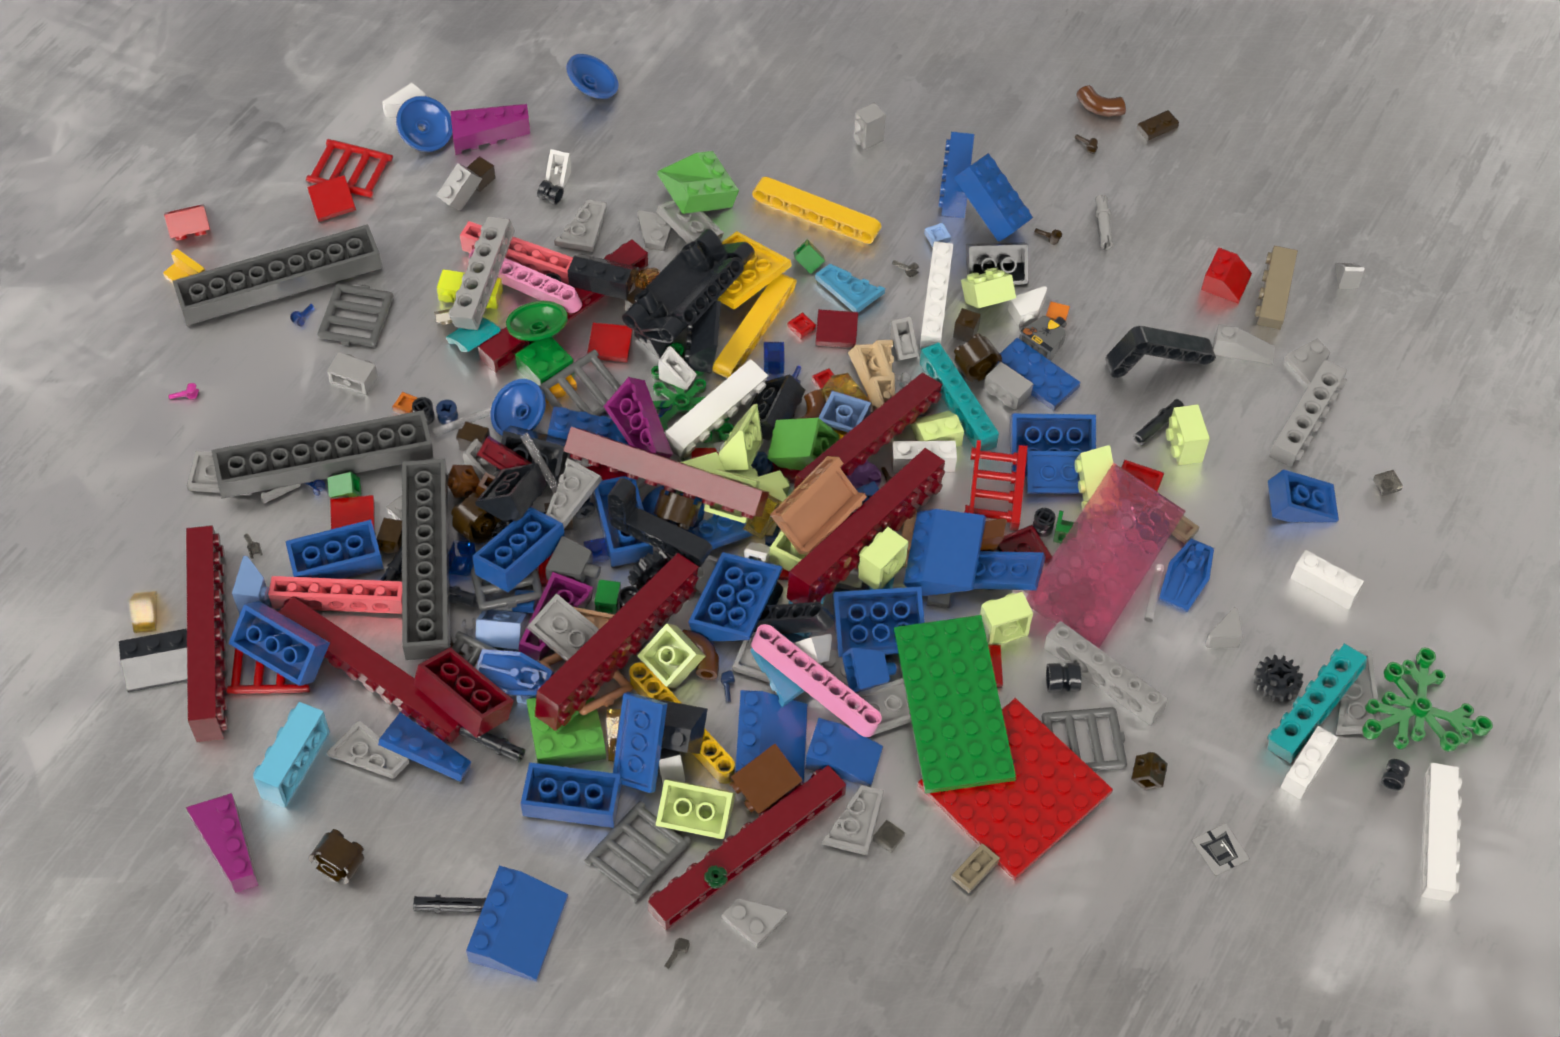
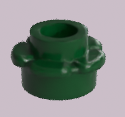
(716, 882)

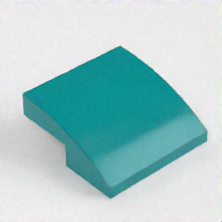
(469, 339)

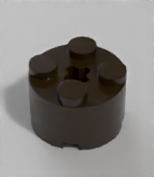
(976, 358)
(677, 508)
(473, 521)
(337, 856)

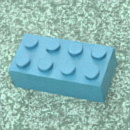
(291, 754)

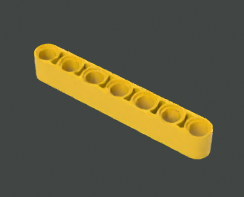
(817, 210)
(754, 326)
(712, 763)

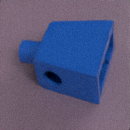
(866, 669)

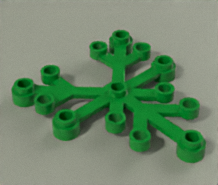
(686, 398)
(1421, 707)

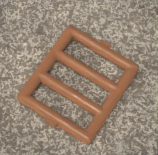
(607, 699)

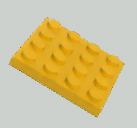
(757, 272)

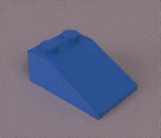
(1302, 498)
(845, 751)

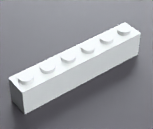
(936, 294)
(715, 407)
(1440, 832)

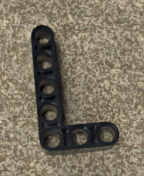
(1157, 343)
(651, 529)
(795, 616)

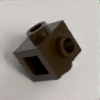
(1149, 771)

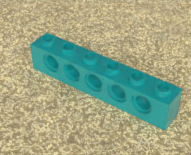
(959, 397)
(1290, 746)

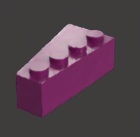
(488, 125)
(637, 417)
(573, 592)
(224, 835)

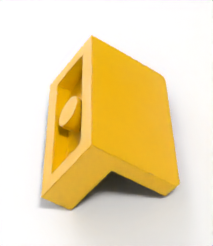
(182, 266)

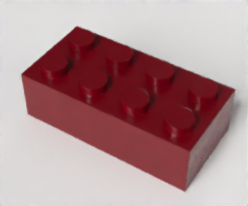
(463, 692)

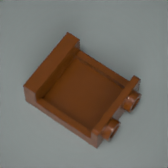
(765, 779)

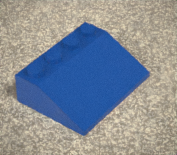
(1052, 432)
(944, 551)
(734, 598)
(869, 617)
(767, 723)
(516, 924)

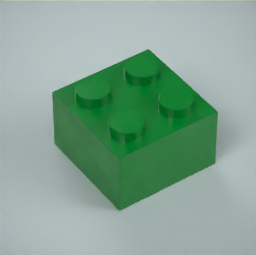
(542, 360)

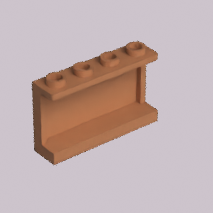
(817, 506)

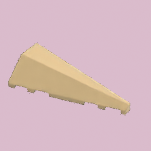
(874, 369)

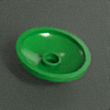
(536, 321)

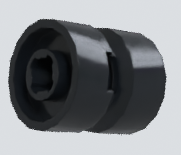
(1063, 677)

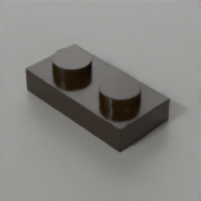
(1157, 125)

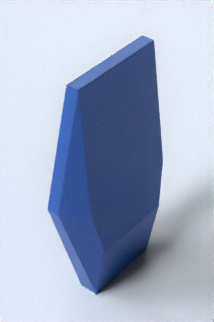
(1187, 575)
(513, 672)

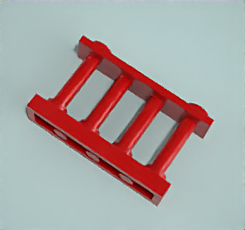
(1017, 478)

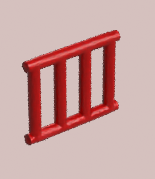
(348, 150)
(257, 687)

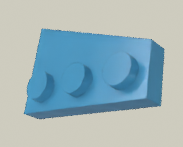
(849, 290)
(784, 687)

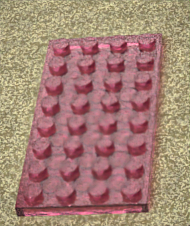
(1105, 555)

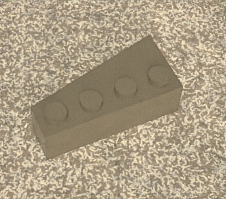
(1276, 287)

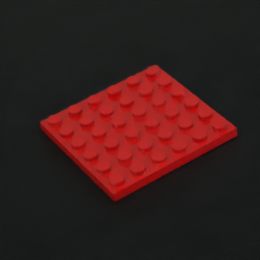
(1037, 809)

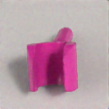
(190, 392)

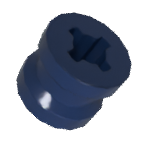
(446, 417)
(762, 464)

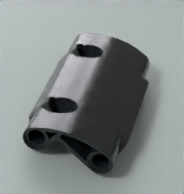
(687, 287)

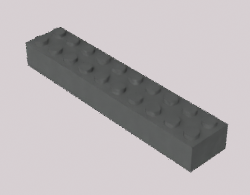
(277, 274)
(322, 454)
(425, 559)

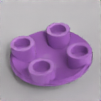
(865, 474)

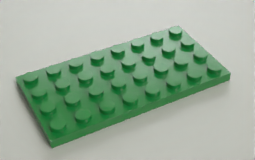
(954, 704)

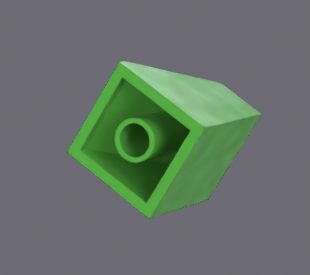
(800, 442)

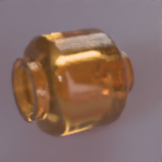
(645, 276)

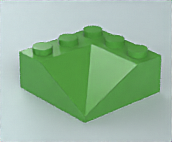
(699, 183)
(571, 744)

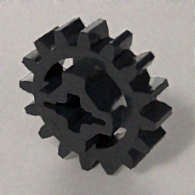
(647, 568)
(1276, 679)

